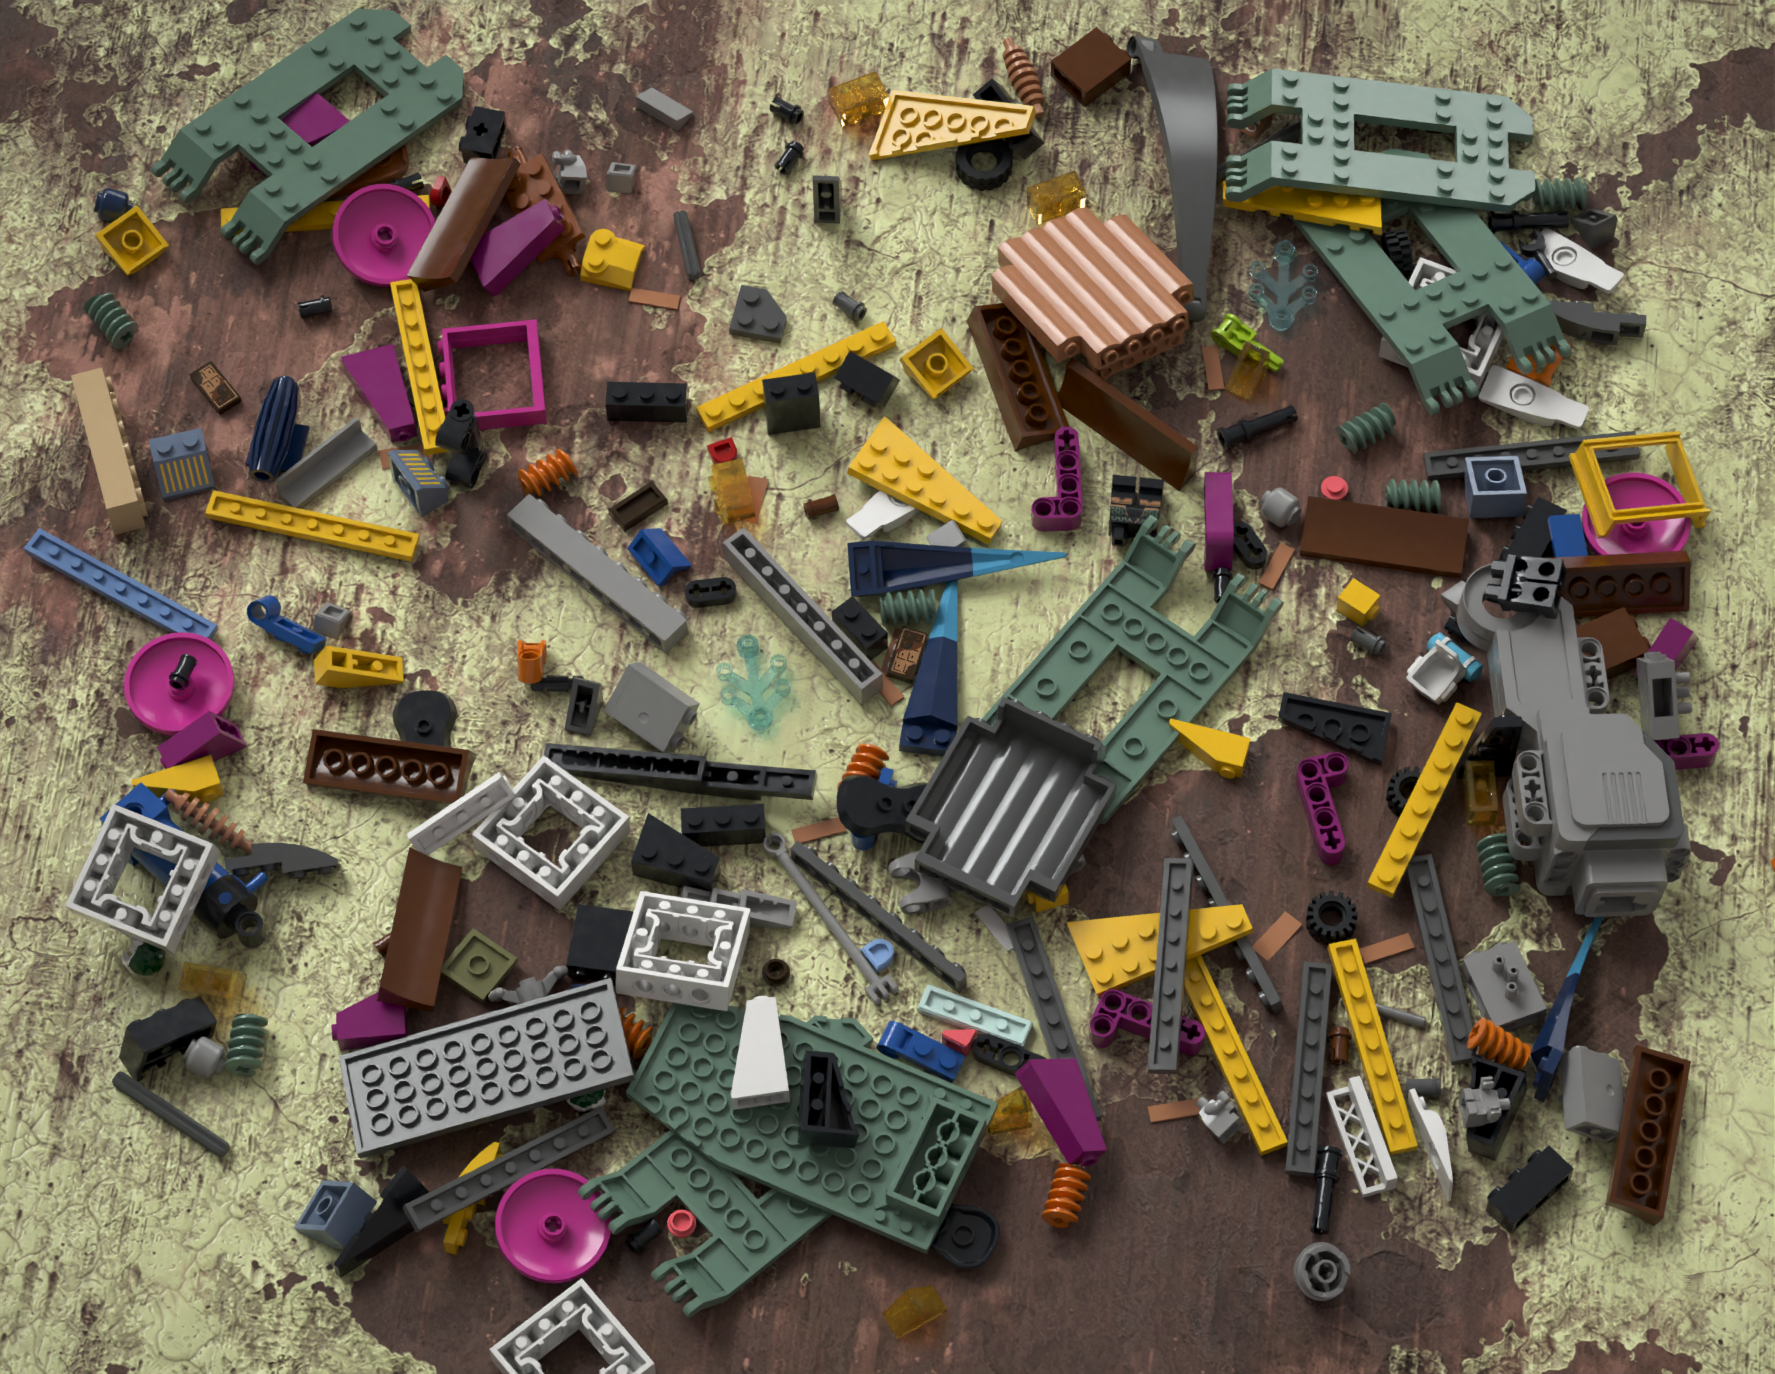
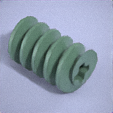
(1560, 194)
(111, 319)
(1366, 427)
(1413, 495)
(908, 608)
(1497, 866)
(245, 1044)

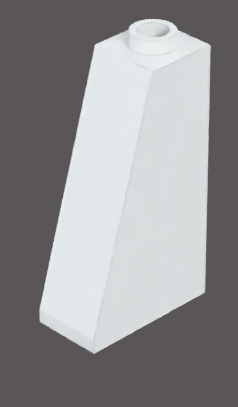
(760, 1063)

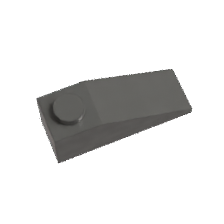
(827, 199)

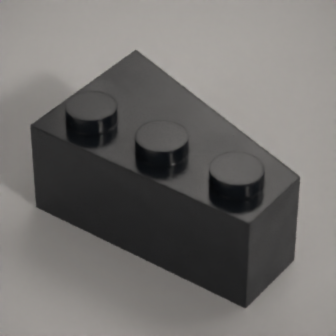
(673, 858)
(164, 1034)
(1510, 1084)
(823, 1106)

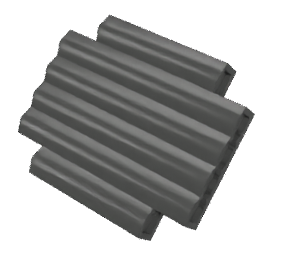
(1011, 807)

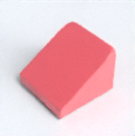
(959, 1040)

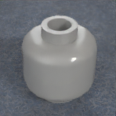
(1280, 507)
(204, 1057)

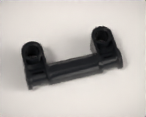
(462, 436)

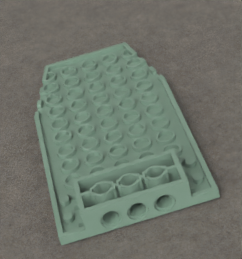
(910, 1124)

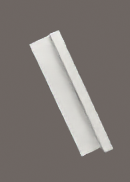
(462, 814)
(1372, 1134)

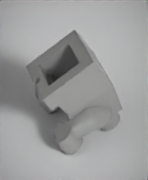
(571, 172)
(1481, 1104)
(1220, 1116)

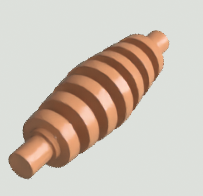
(1023, 76)
(180, 802)

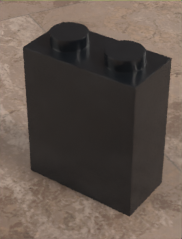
(791, 403)
(597, 942)

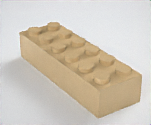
(110, 450)

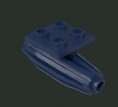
(276, 438)

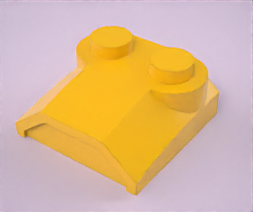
(132, 241)
(610, 260)
(936, 364)

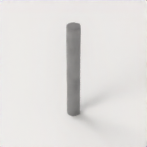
(1398, 1015)

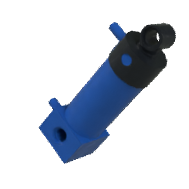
(226, 902)

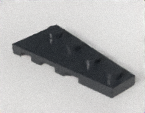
(1342, 725)
(1496, 744)

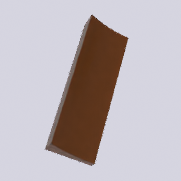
(462, 222)
(1016, 375)
(1128, 425)
(1384, 537)
(1632, 580)
(388, 767)
(419, 932)
(1648, 1134)

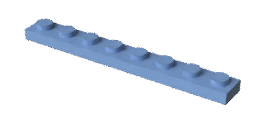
(117, 586)

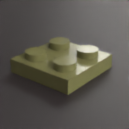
(478, 965)

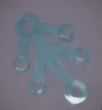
(1282, 288)
(754, 686)

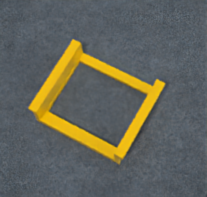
(1597, 497)

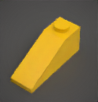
(356, 668)
(1216, 748)
(195, 778)

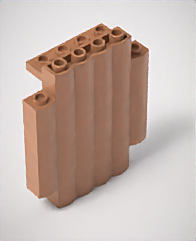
(1094, 291)

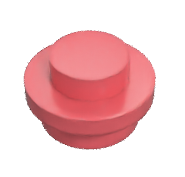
(1334, 488)
(681, 1223)

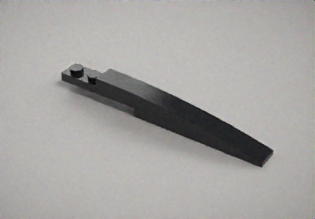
(682, 772)

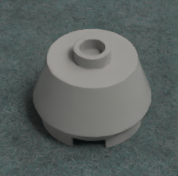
(1321, 1271)

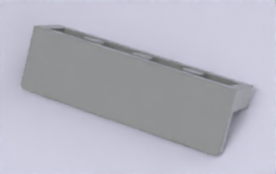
(325, 465)

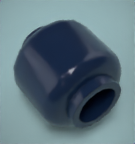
(112, 204)

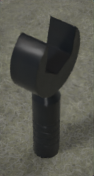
(1536, 250)

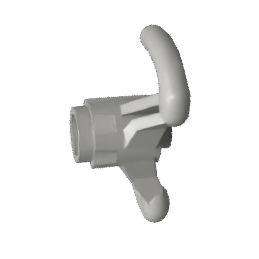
(529, 988)

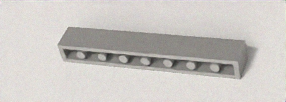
(598, 573)
(803, 616)

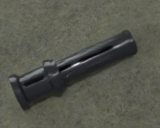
(1517, 221)
(1245, 430)
(1326, 1178)

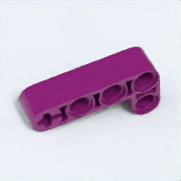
(1065, 478)
(1218, 520)
(1697, 750)
(1324, 810)
(1123, 1019)

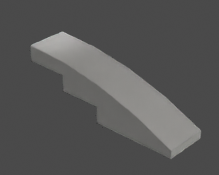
(765, 909)

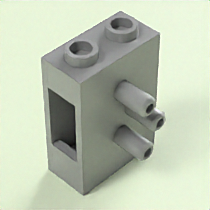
(1659, 695)
(652, 707)
(1503, 987)
(1591, 1093)

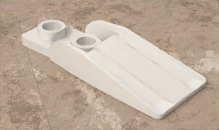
(1577, 265)
(1530, 400)
(880, 512)
(1434, 1139)

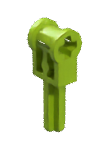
(1236, 334)

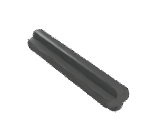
(687, 245)

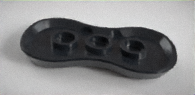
(425, 717)
(874, 807)
(967, 1236)

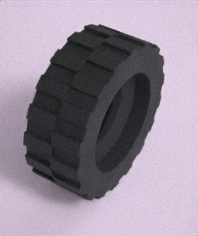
(984, 179)

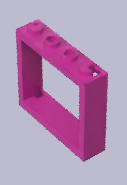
(489, 335)

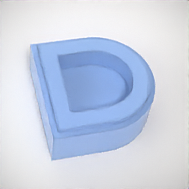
(878, 954)

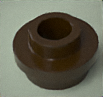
(776, 965)

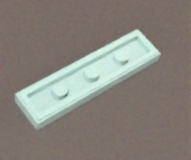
(974, 1015)

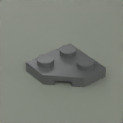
(758, 316)

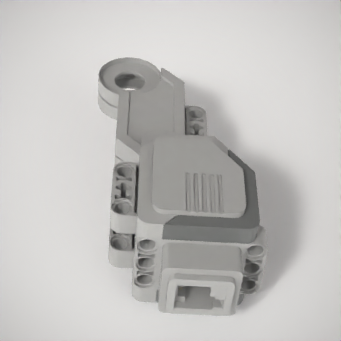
(1596, 787)

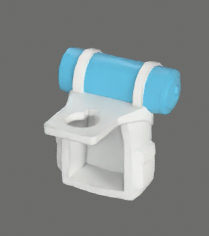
(1442, 668)

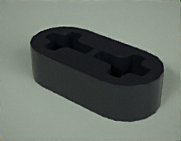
(1251, 542)
(710, 592)

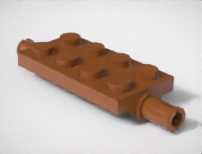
(533, 184)

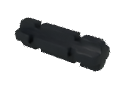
(554, 683)

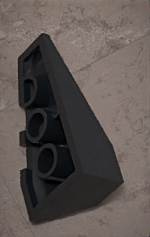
(384, 1225)

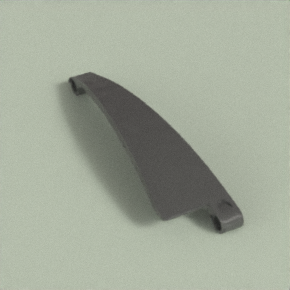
(1187, 120)

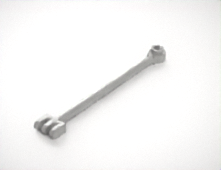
(876, 984)

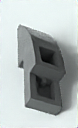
(1598, 327)
(294, 859)

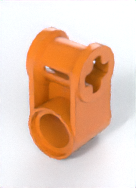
(531, 661)

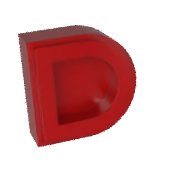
(440, 192)
(722, 451)

